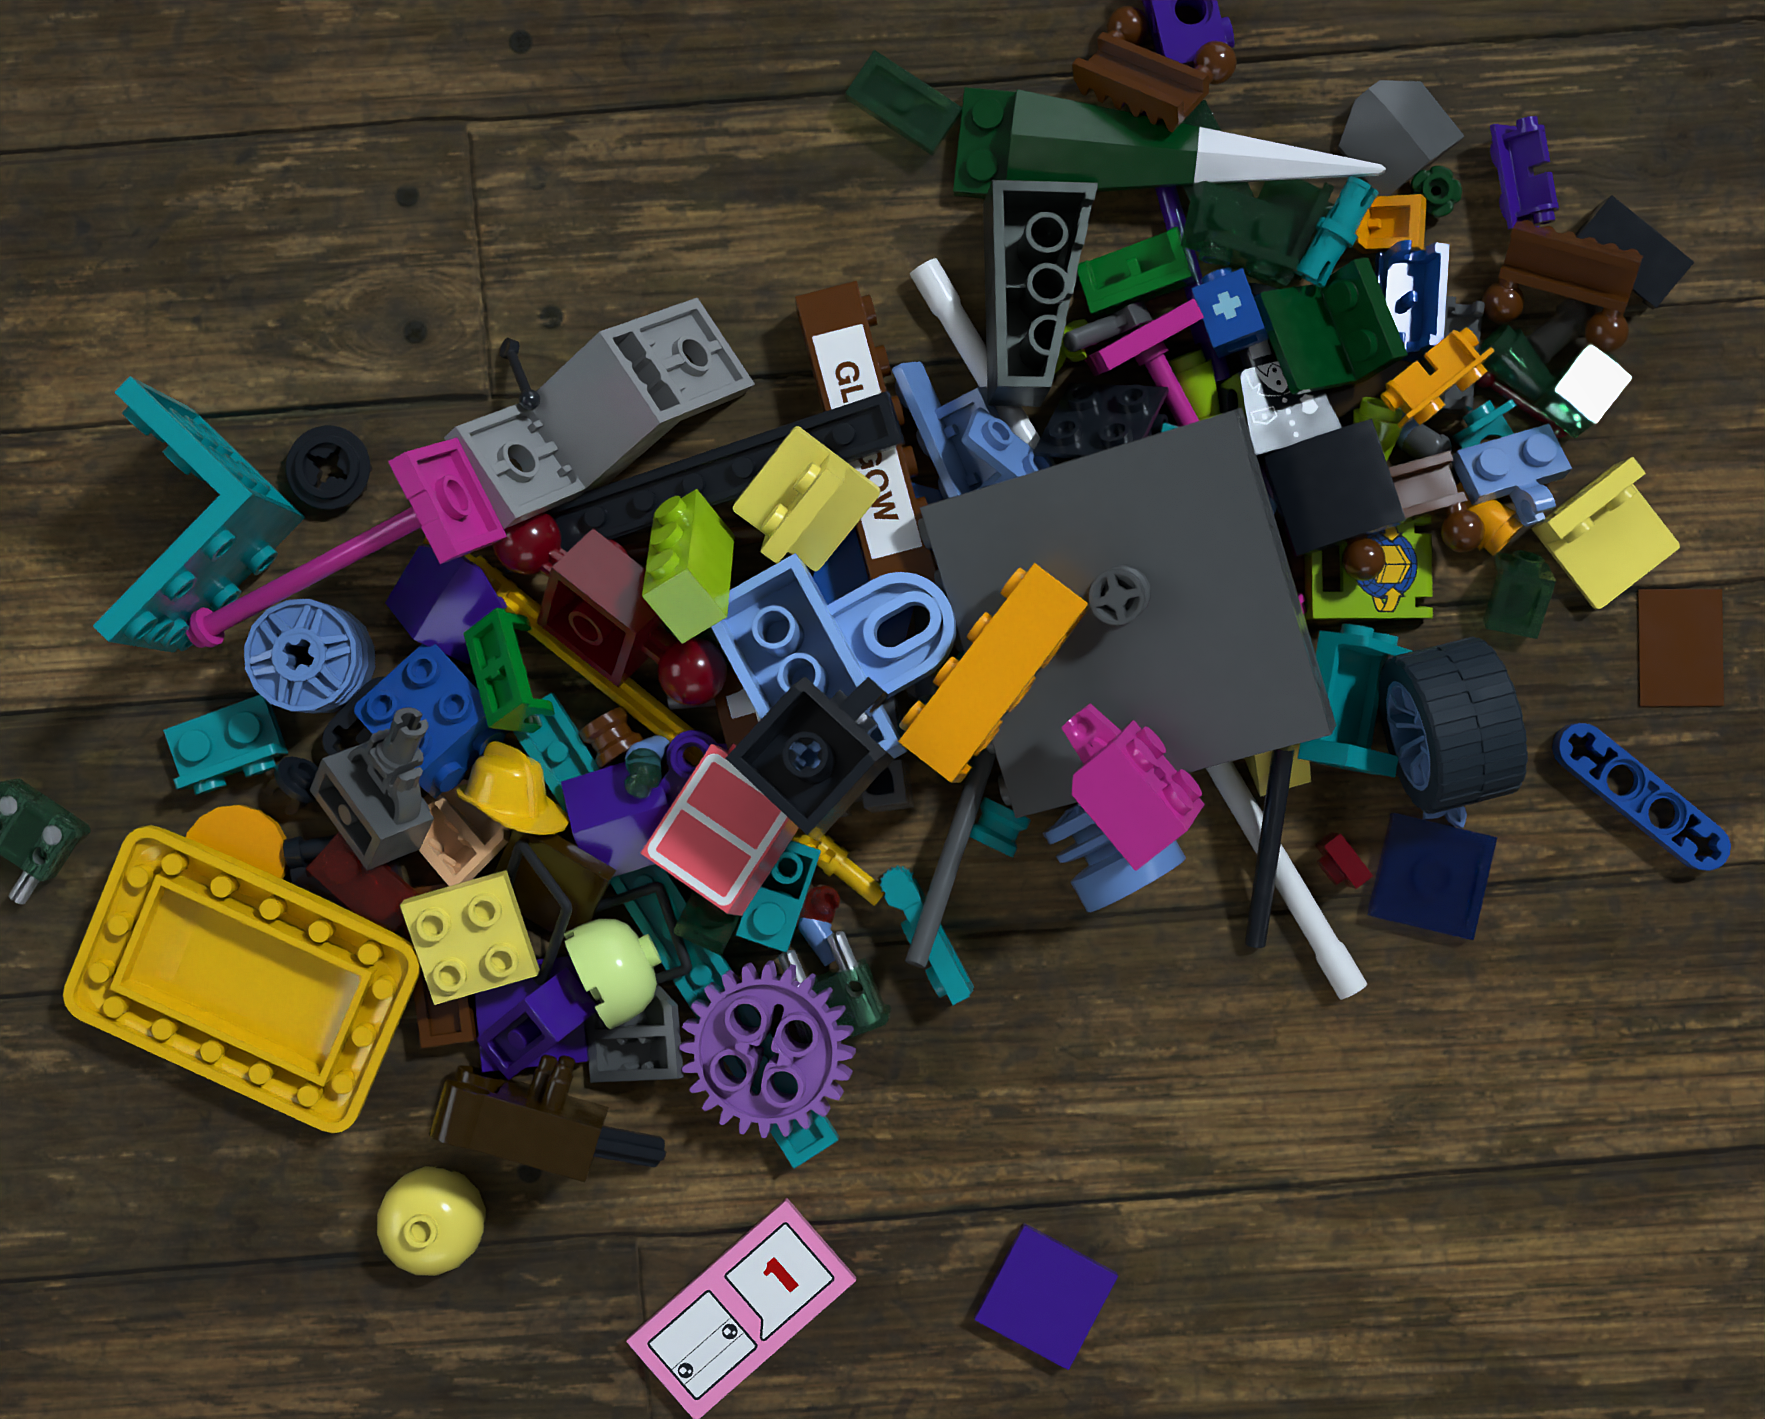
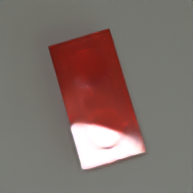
(368, 893)

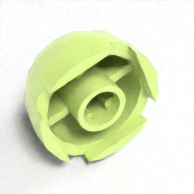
(614, 967)

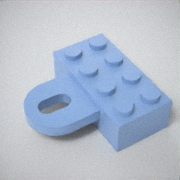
(786, 632)

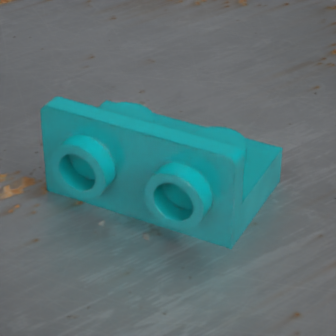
(224, 743)

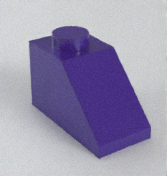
(537, 1023)

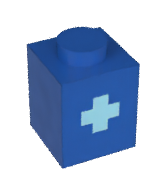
(1229, 311)

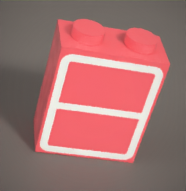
(720, 834)

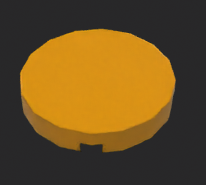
(243, 835)

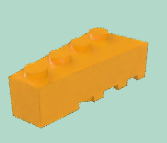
(992, 672)

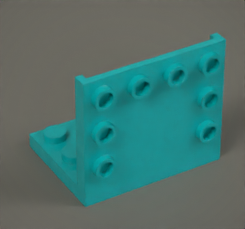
(217, 549)

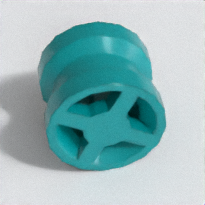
(998, 827)

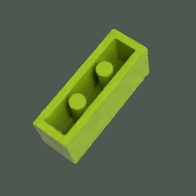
(688, 565)

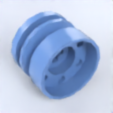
(334, 638)
(1108, 872)

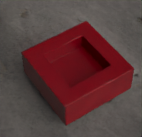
(1341, 862)

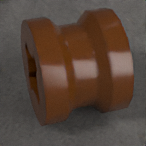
(610, 737)

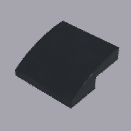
(1333, 488)

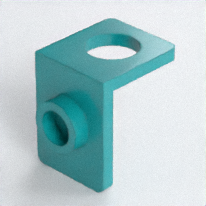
(1484, 422)

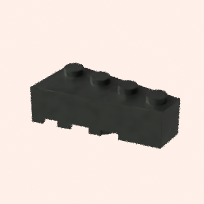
(1030, 275)

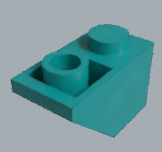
(779, 901)

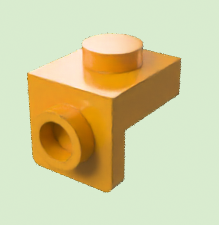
(1392, 221)

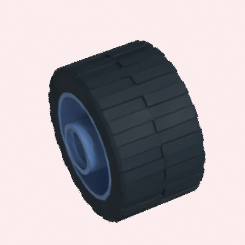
(1453, 724)

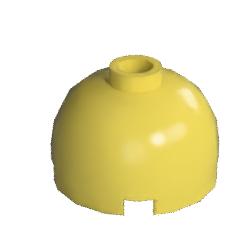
(431, 1221)

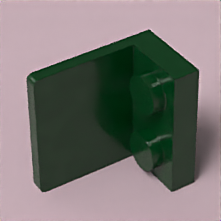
(1331, 332)

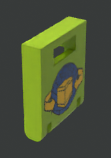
(1388, 595)

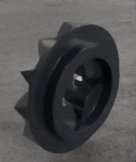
(325, 443)

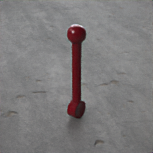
(1489, 381)

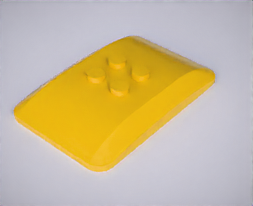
(242, 978)

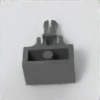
(376, 791)

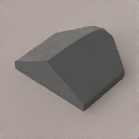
(1399, 129)
(639, 1048)

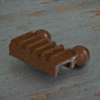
(1147, 78)
(1571, 269)
(1423, 490)

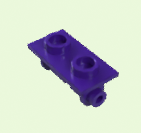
(1514, 155)

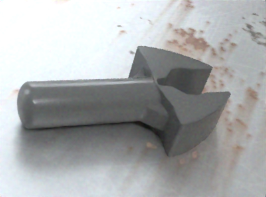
(1107, 328)

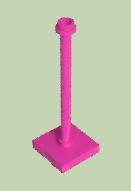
(1148, 348)
(444, 503)

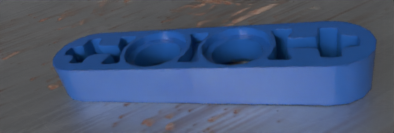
(1645, 790)

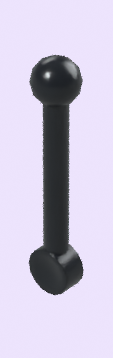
(529, 398)

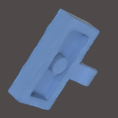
(1514, 467)

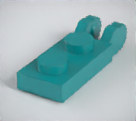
(947, 971)

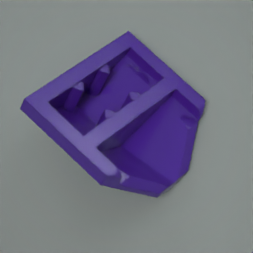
(442, 600)
(610, 820)

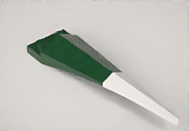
(1072, 141)

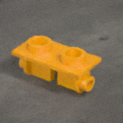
(1454, 363)

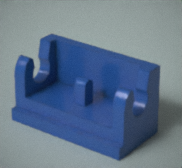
(1415, 293)

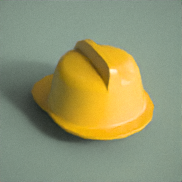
(512, 791)

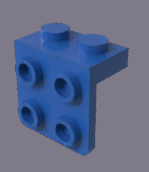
(448, 703)

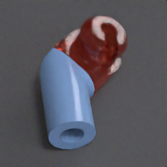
(817, 920)

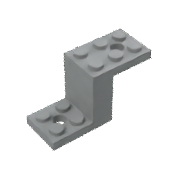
(602, 410)

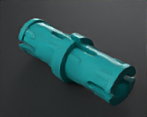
(1336, 231)

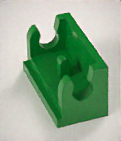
(1136, 273)
(501, 673)

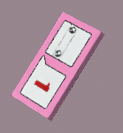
(741, 1309)

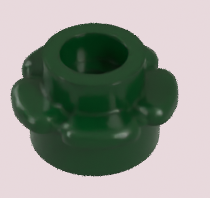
(1449, 190)

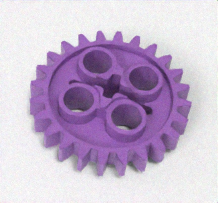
(811, 1064)

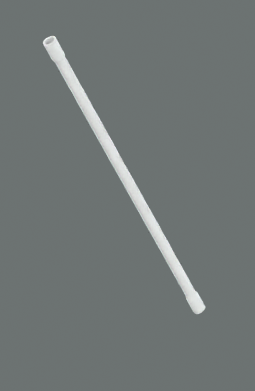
(1329, 951)

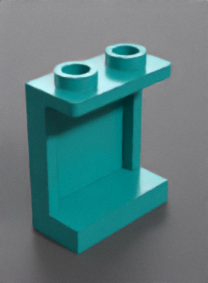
(1351, 676)

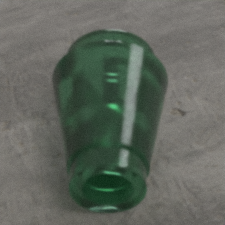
(1516, 362)

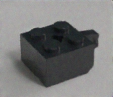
(835, 728)

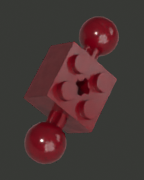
(600, 613)

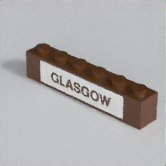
(848, 370)

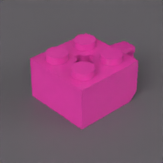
(1130, 785)

